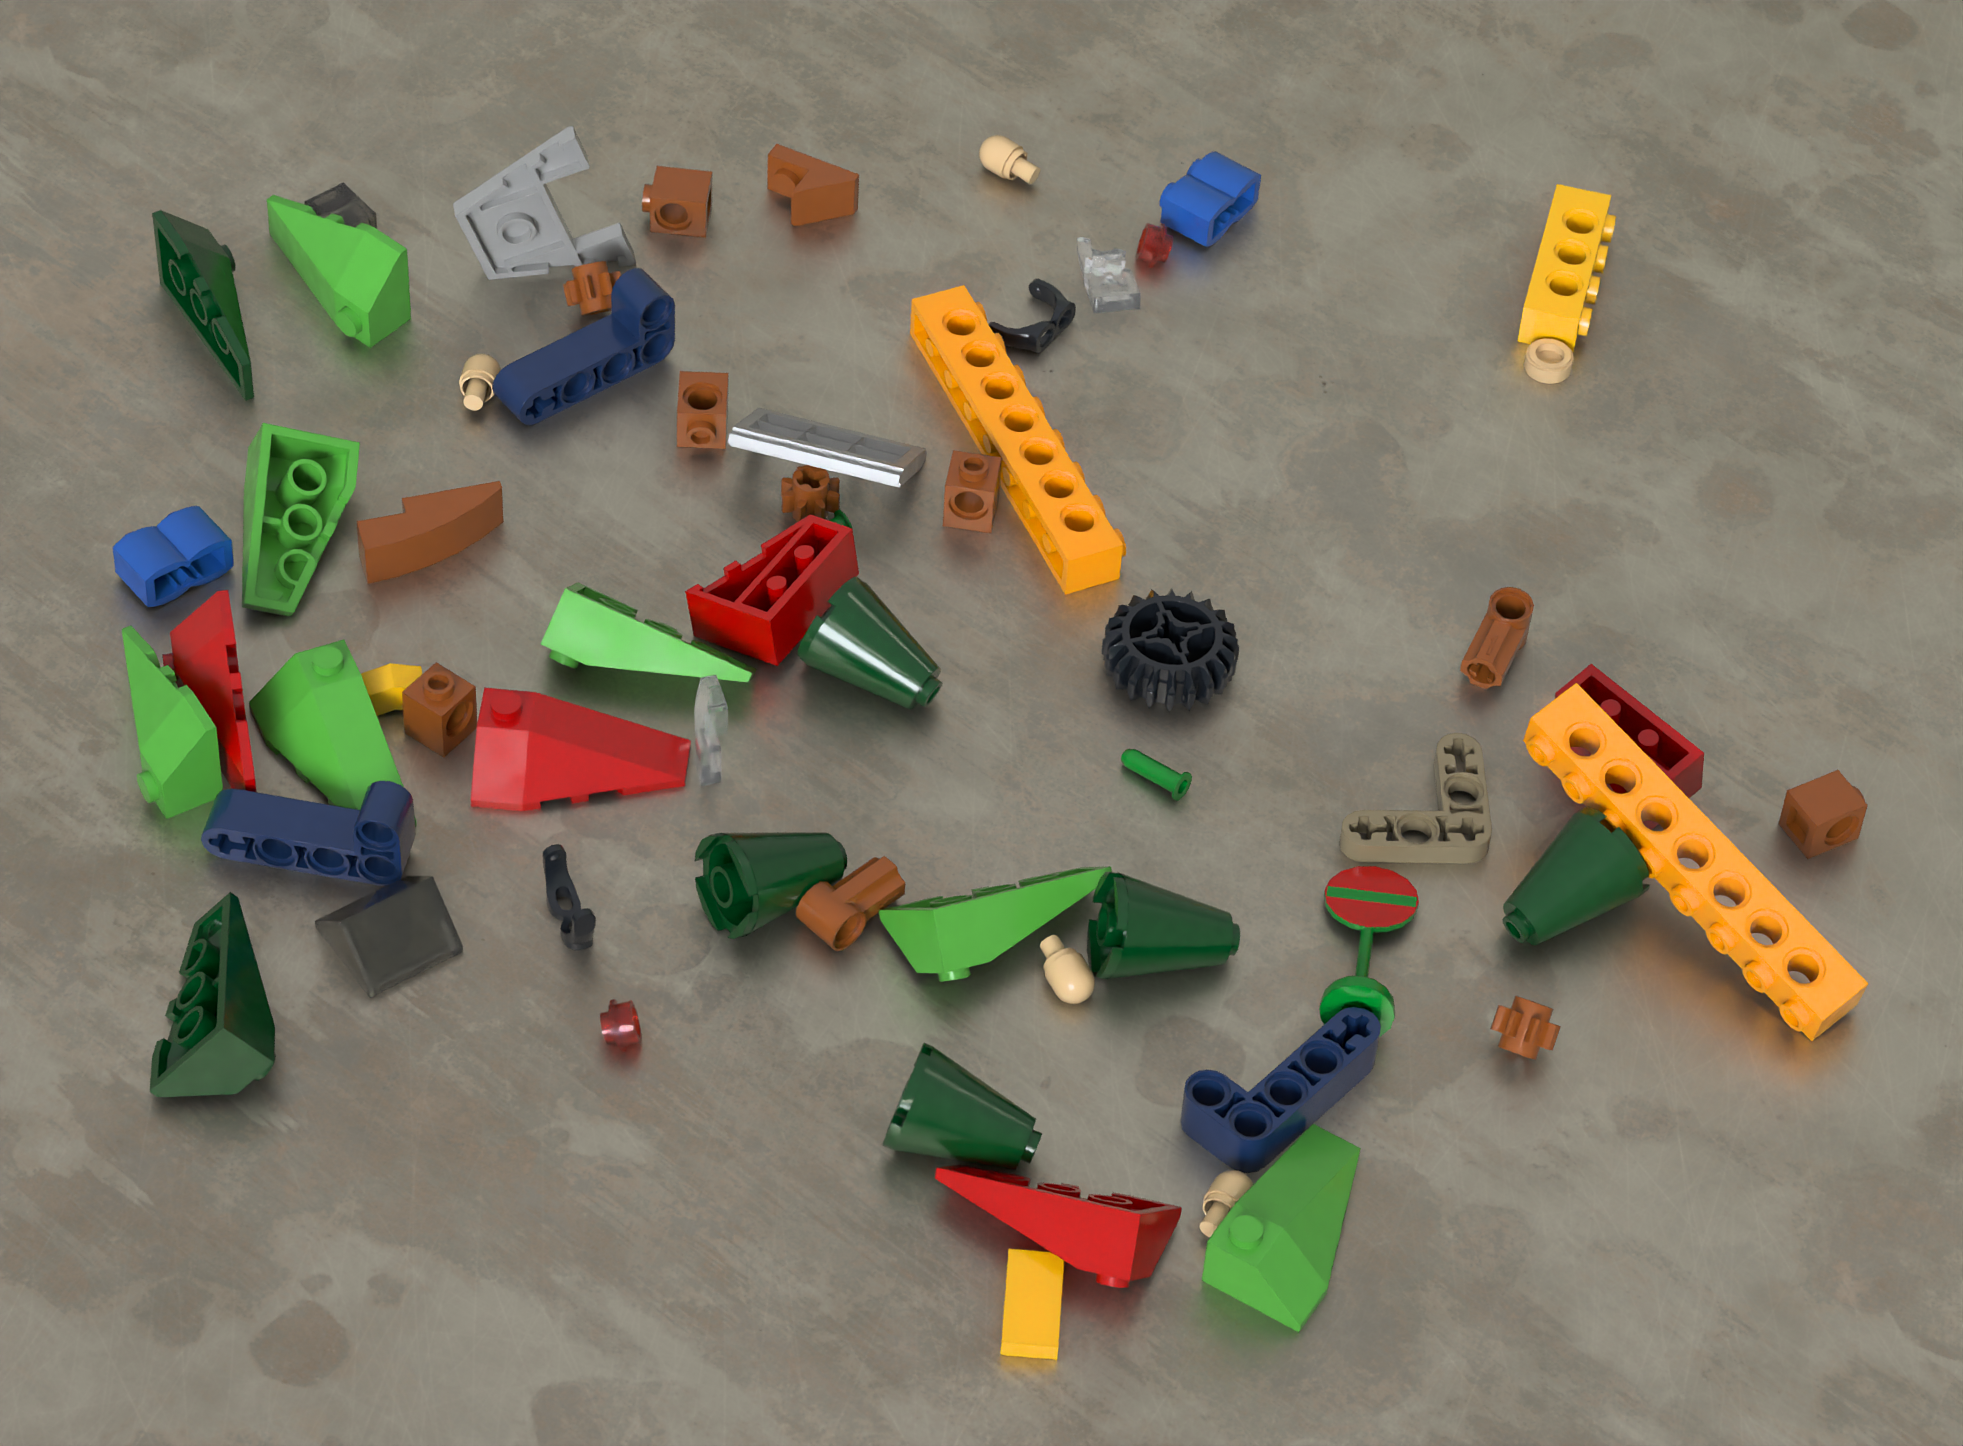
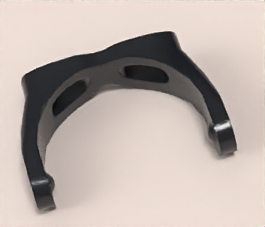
(1032, 336)
(559, 886)

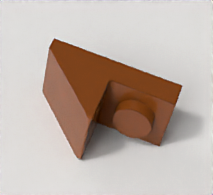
(816, 187)

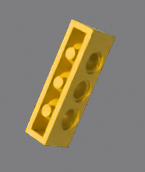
(1566, 266)

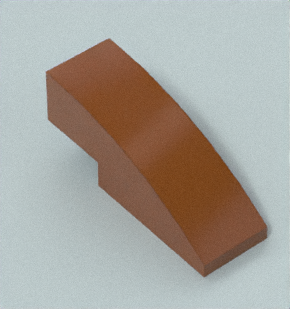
(428, 530)

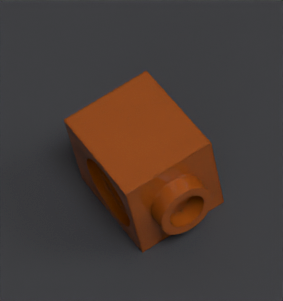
(679, 201)
(702, 409)
(972, 491)
(439, 709)
(1823, 814)

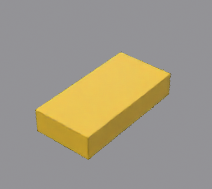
(1032, 1304)

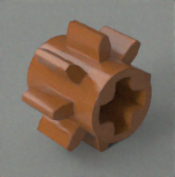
(591, 288)
(810, 493)
(1525, 1027)

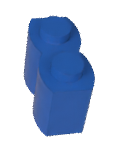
(1209, 198)
(173, 556)

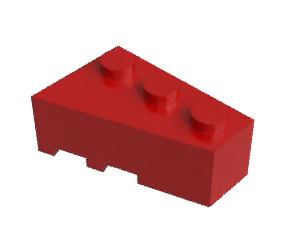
(777, 594)
(1656, 738)

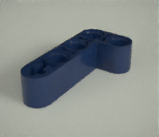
(595, 356)
(316, 837)
(1257, 1125)

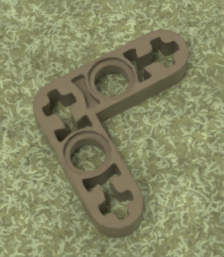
(1451, 818)

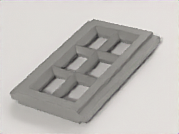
(827, 447)

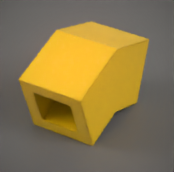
(387, 684)

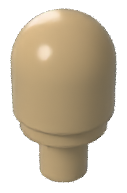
(1007, 159)
(478, 379)
(1067, 971)
(1221, 1197)

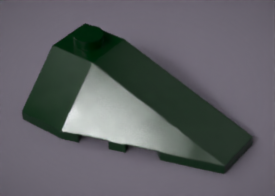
(202, 286)
(221, 1015)

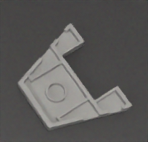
(518, 224)

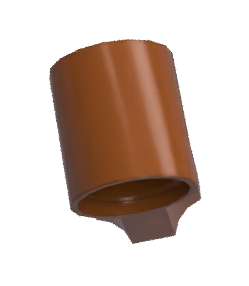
(1498, 637)
(842, 910)

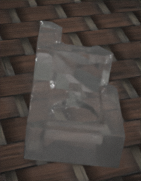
(1106, 279)
(709, 721)

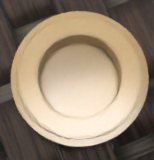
(1548, 361)

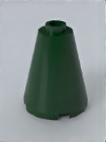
(870, 648)
(762, 875)
(1575, 880)
(1154, 930)
(959, 1117)

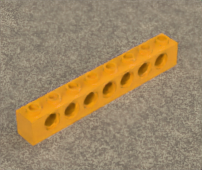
(1011, 424)
(1687, 833)

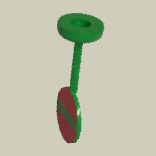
(1370, 902)

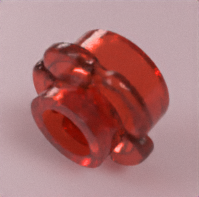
(1154, 244)
(621, 1024)

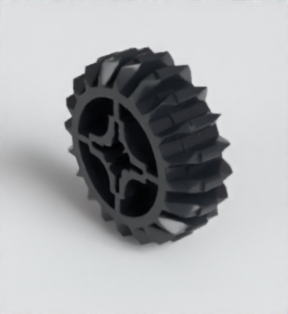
(1170, 649)

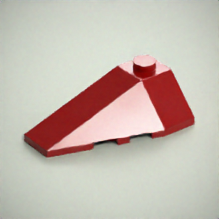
(208, 664)
(1105, 1234)

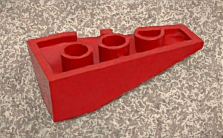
(552, 749)

